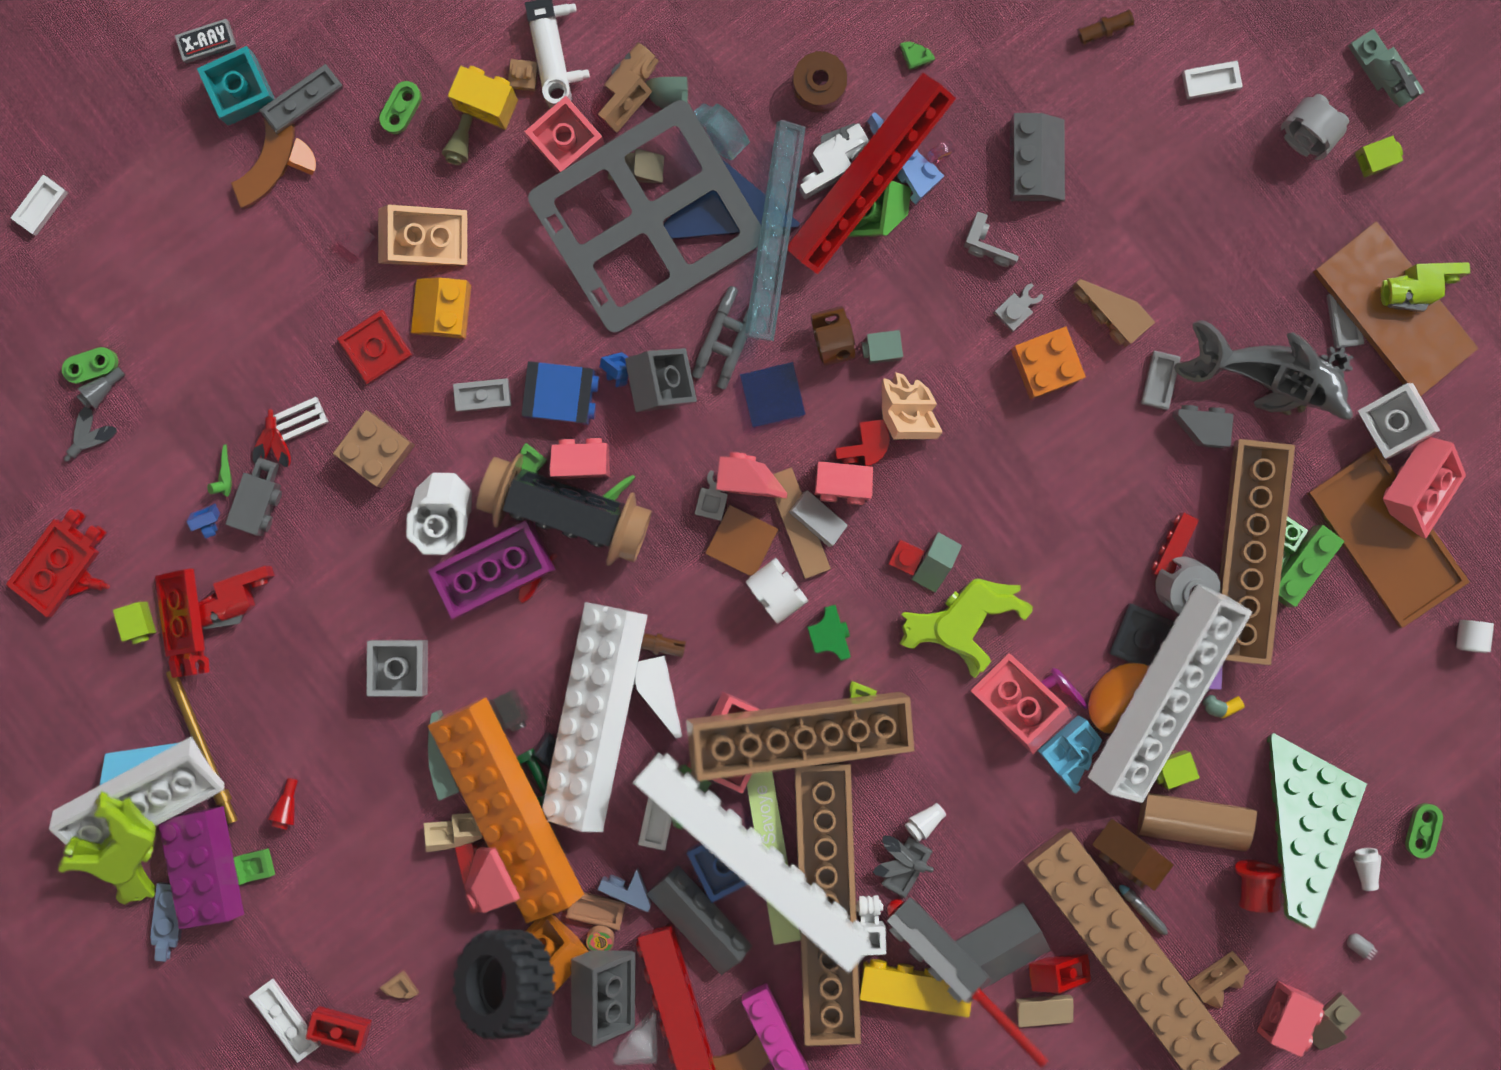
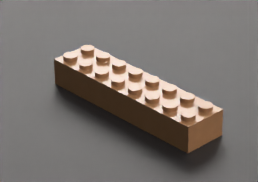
(800, 735)

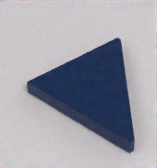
(709, 215)

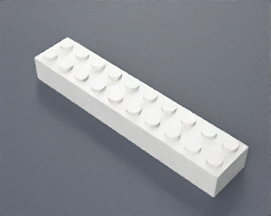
(753, 861)

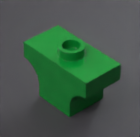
(830, 634)

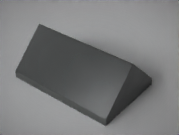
(1005, 943)

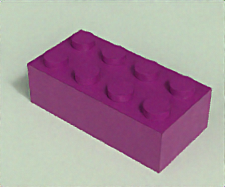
(491, 569)
(201, 868)

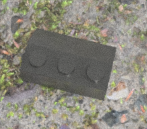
(1037, 157)
(602, 995)

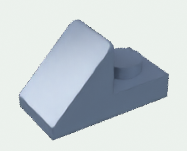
(634, 894)

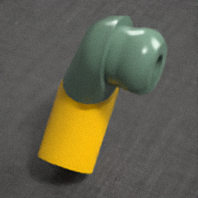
(1222, 709)

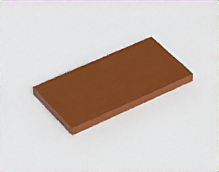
(1412, 343)
(1397, 563)

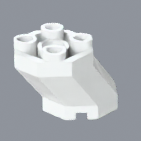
(439, 513)

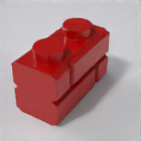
(338, 1029)

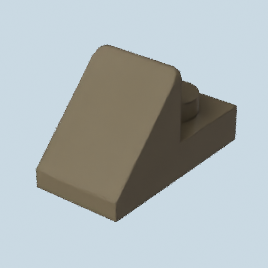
(645, 166)
(1337, 1017)

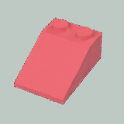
(1021, 703)

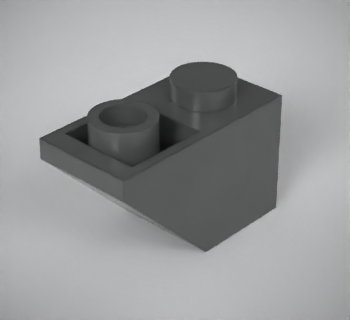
(1206, 428)

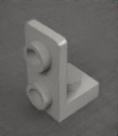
(978, 231)

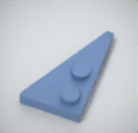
(917, 171)

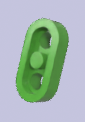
(399, 108)
(88, 365)
(1427, 830)

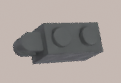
(255, 499)

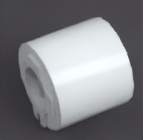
(1475, 636)

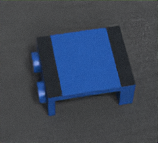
(559, 392)

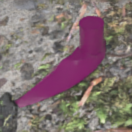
(1058, 678)

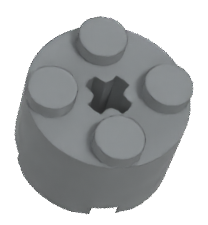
(1314, 127)

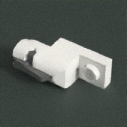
(833, 157)

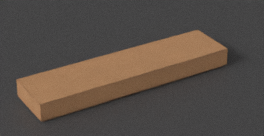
(804, 542)

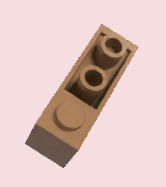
(1120, 314)

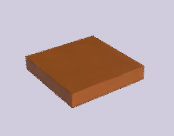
(741, 541)

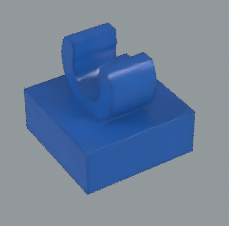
(615, 368)
(205, 520)

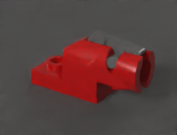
(232, 598)

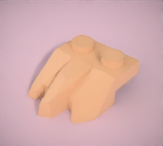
(909, 409)

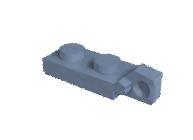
(165, 927)

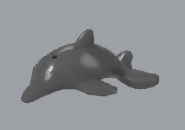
(1291, 372)

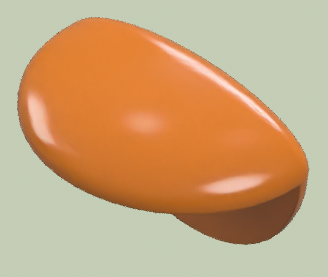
(1113, 695)

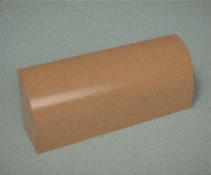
(1196, 822)

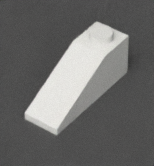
(655, 687)

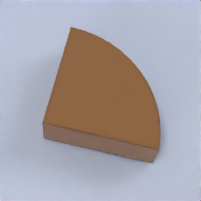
(400, 986)

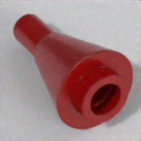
(284, 810)

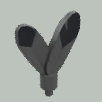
(84, 438)
(905, 860)

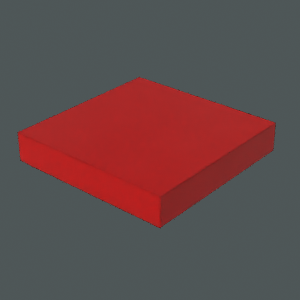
(375, 347)

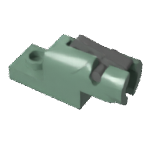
(1386, 68)

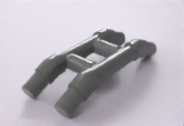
(711, 344)

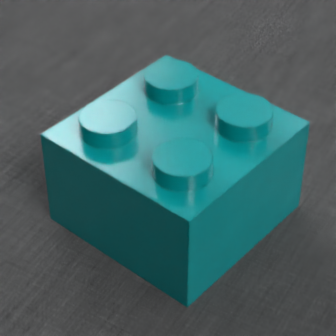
(236, 85)

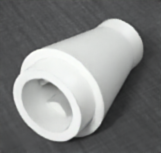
(924, 822)
(1368, 867)

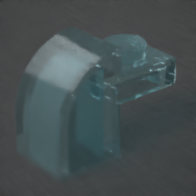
(722, 130)

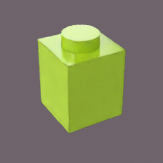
(1379, 156)
(134, 622)
(1178, 770)

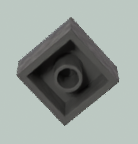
(660, 379)

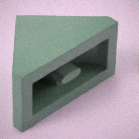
(937, 562)

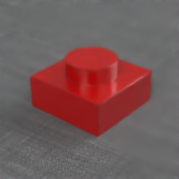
(906, 557)

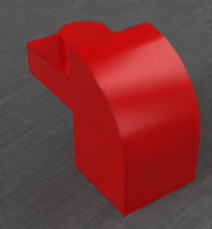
(874, 444)

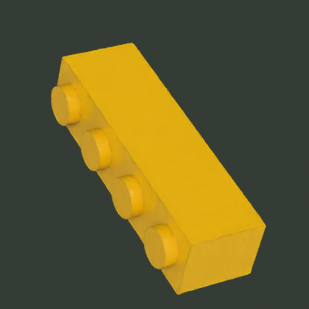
(908, 989)

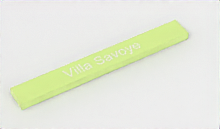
(768, 824)

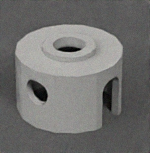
(1175, 588)

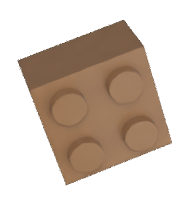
(374, 449)

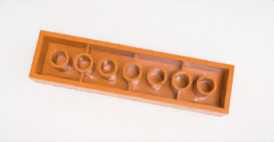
(506, 809)

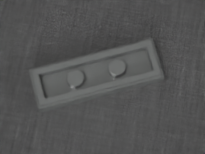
(301, 99)

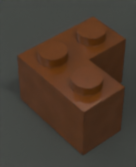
(1136, 858)

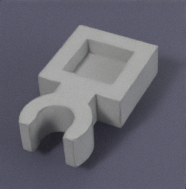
(1016, 309)
(711, 501)

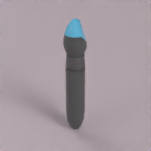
(1130, 896)

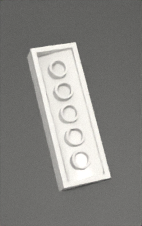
(157, 788)

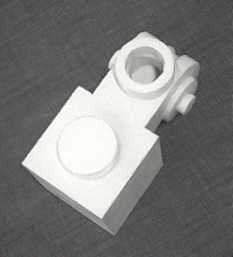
(869, 912)

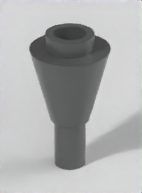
(94, 392)

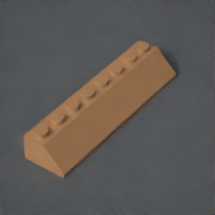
(1256, 541)

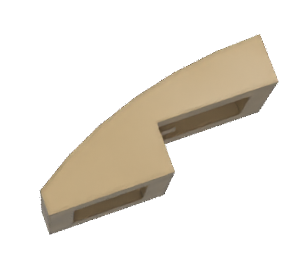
(451, 834)

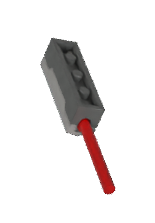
(952, 965)

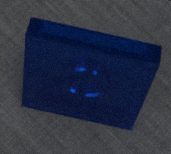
(772, 394)

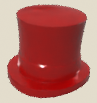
(1259, 885)

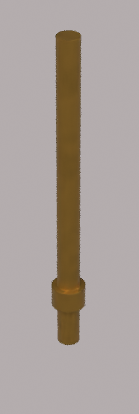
(222, 798)

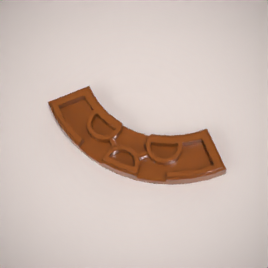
(268, 168)
(749, 1057)

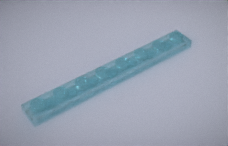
(775, 231)

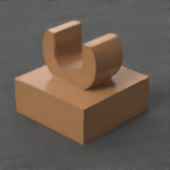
(523, 75)

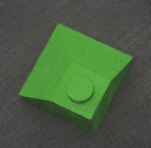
(885, 213)

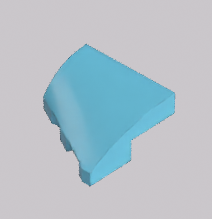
(1072, 751)

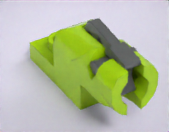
(1421, 285)

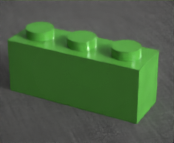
(1307, 564)

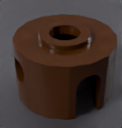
(819, 97)
(834, 337)

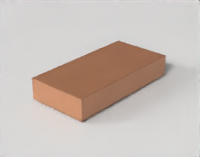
(597, 911)

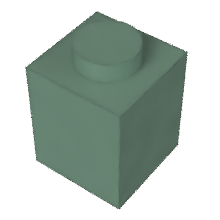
(883, 347)

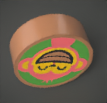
(600, 938)

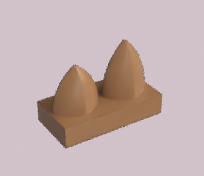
(1222, 974)

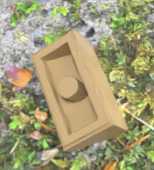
(1044, 1010)

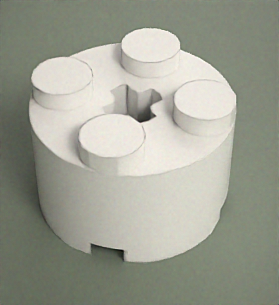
(776, 591)

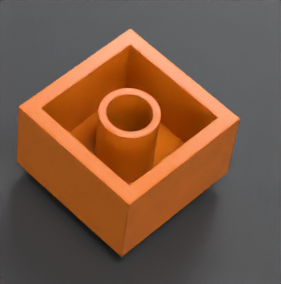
(1048, 363)

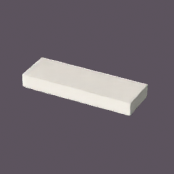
(284, 1020)

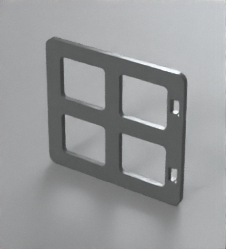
(647, 215)

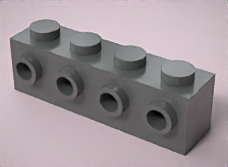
(699, 920)

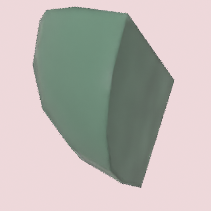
(668, 90)

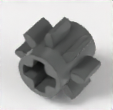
(1344, 359)

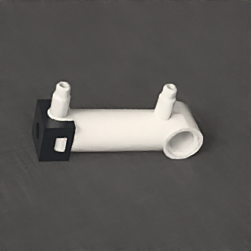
(548, 48)

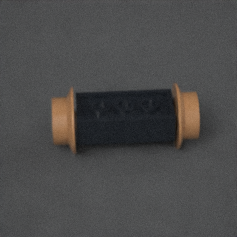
(563, 508)

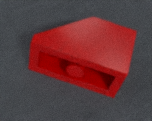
(1059, 973)

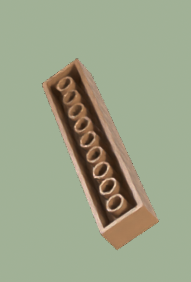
(827, 860)
(1129, 954)

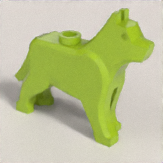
(962, 619)
(120, 854)

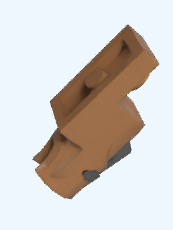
(628, 86)

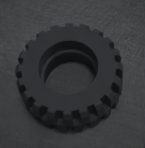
(527, 984)

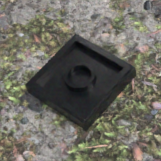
(1140, 635)

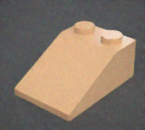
(422, 236)

